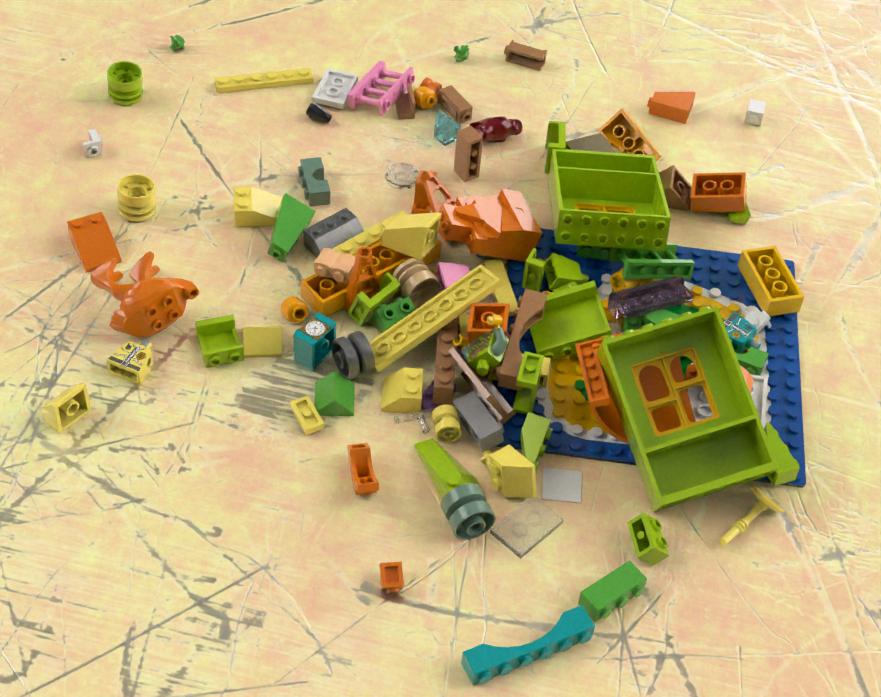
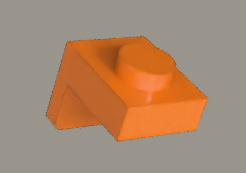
(391, 577)

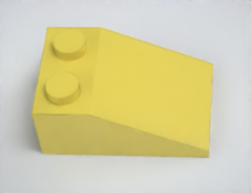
(254, 207)

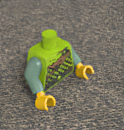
(486, 350)

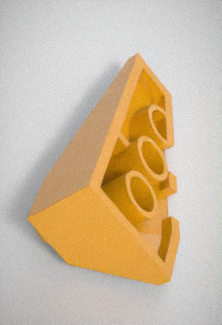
(627, 136)

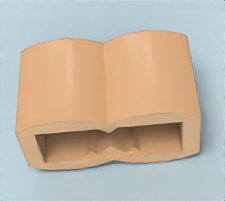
(334, 265)

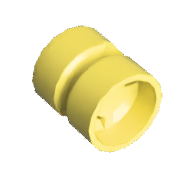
(446, 423)

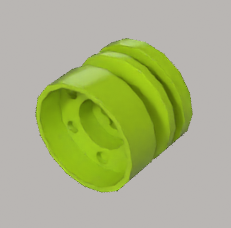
(125, 83)

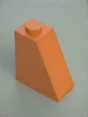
(672, 105)

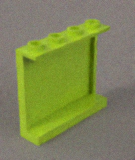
(569, 319)

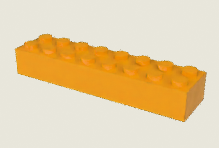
(328, 295)

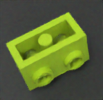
(648, 539)

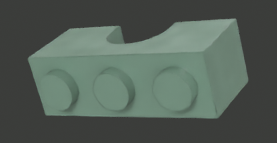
(316, 188)

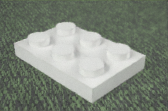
(334, 88)

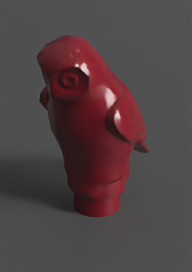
(497, 128)

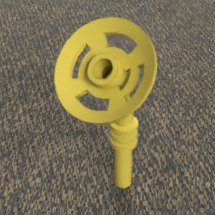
(742, 524)

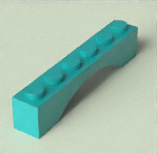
(489, 661)

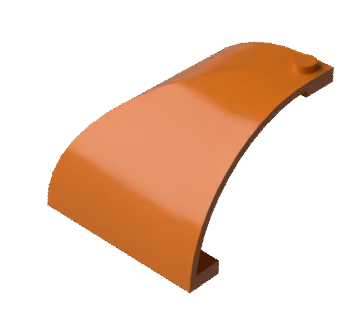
(651, 381)

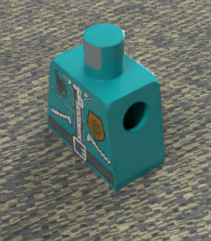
(741, 333)

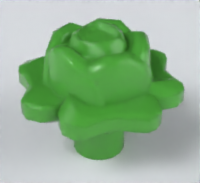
(177, 42)
(461, 53)

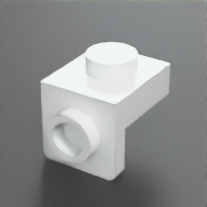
(93, 147)
(758, 319)

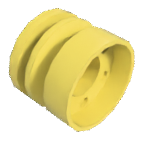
(136, 197)

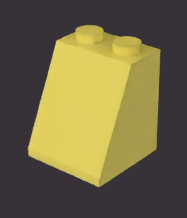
(412, 234)

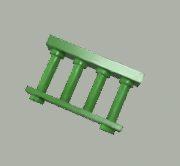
(651, 263)

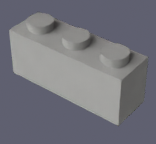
(479, 421)

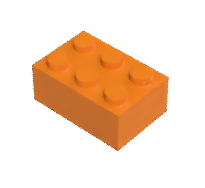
(719, 192)

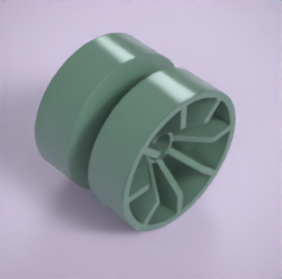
(468, 511)

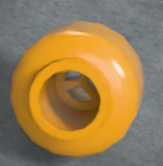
(424, 97)
(294, 310)

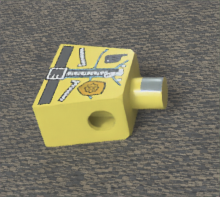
(131, 361)

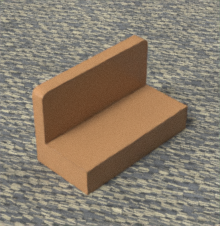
(406, 104)

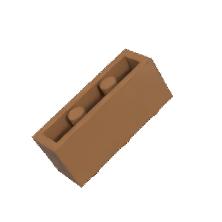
(468, 153)

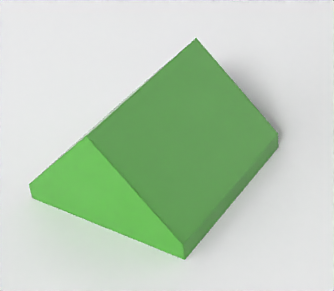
(334, 395)

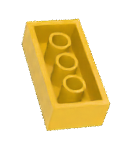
(770, 280)

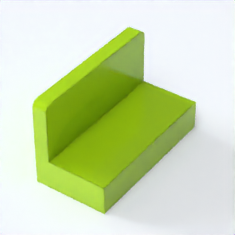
(533, 272)

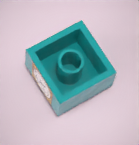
(314, 341)

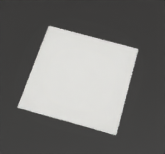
(562, 485)

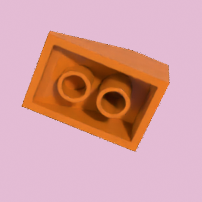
(92, 241)

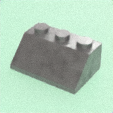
(331, 231)

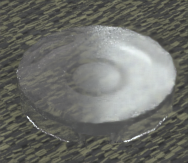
(401, 175)

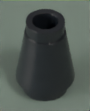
(318, 113)

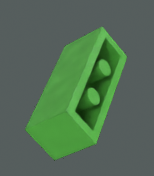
(612, 591)

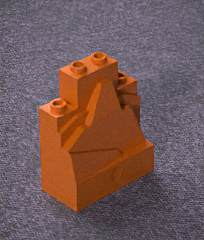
(492, 225)

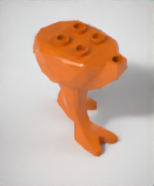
(149, 302)

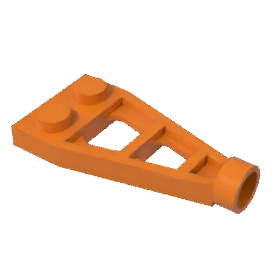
(430, 188)
(361, 263)

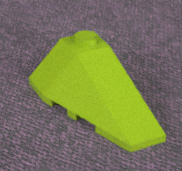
(442, 467)

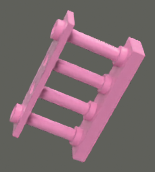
(375, 77)

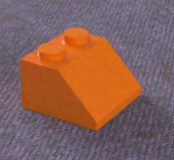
(478, 318)

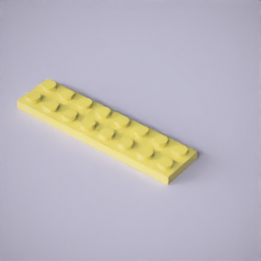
(433, 316)

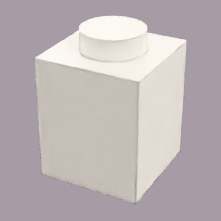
(755, 112)

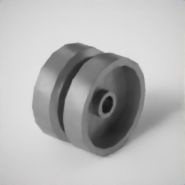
(353, 355)

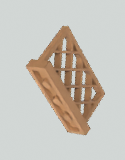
(485, 388)

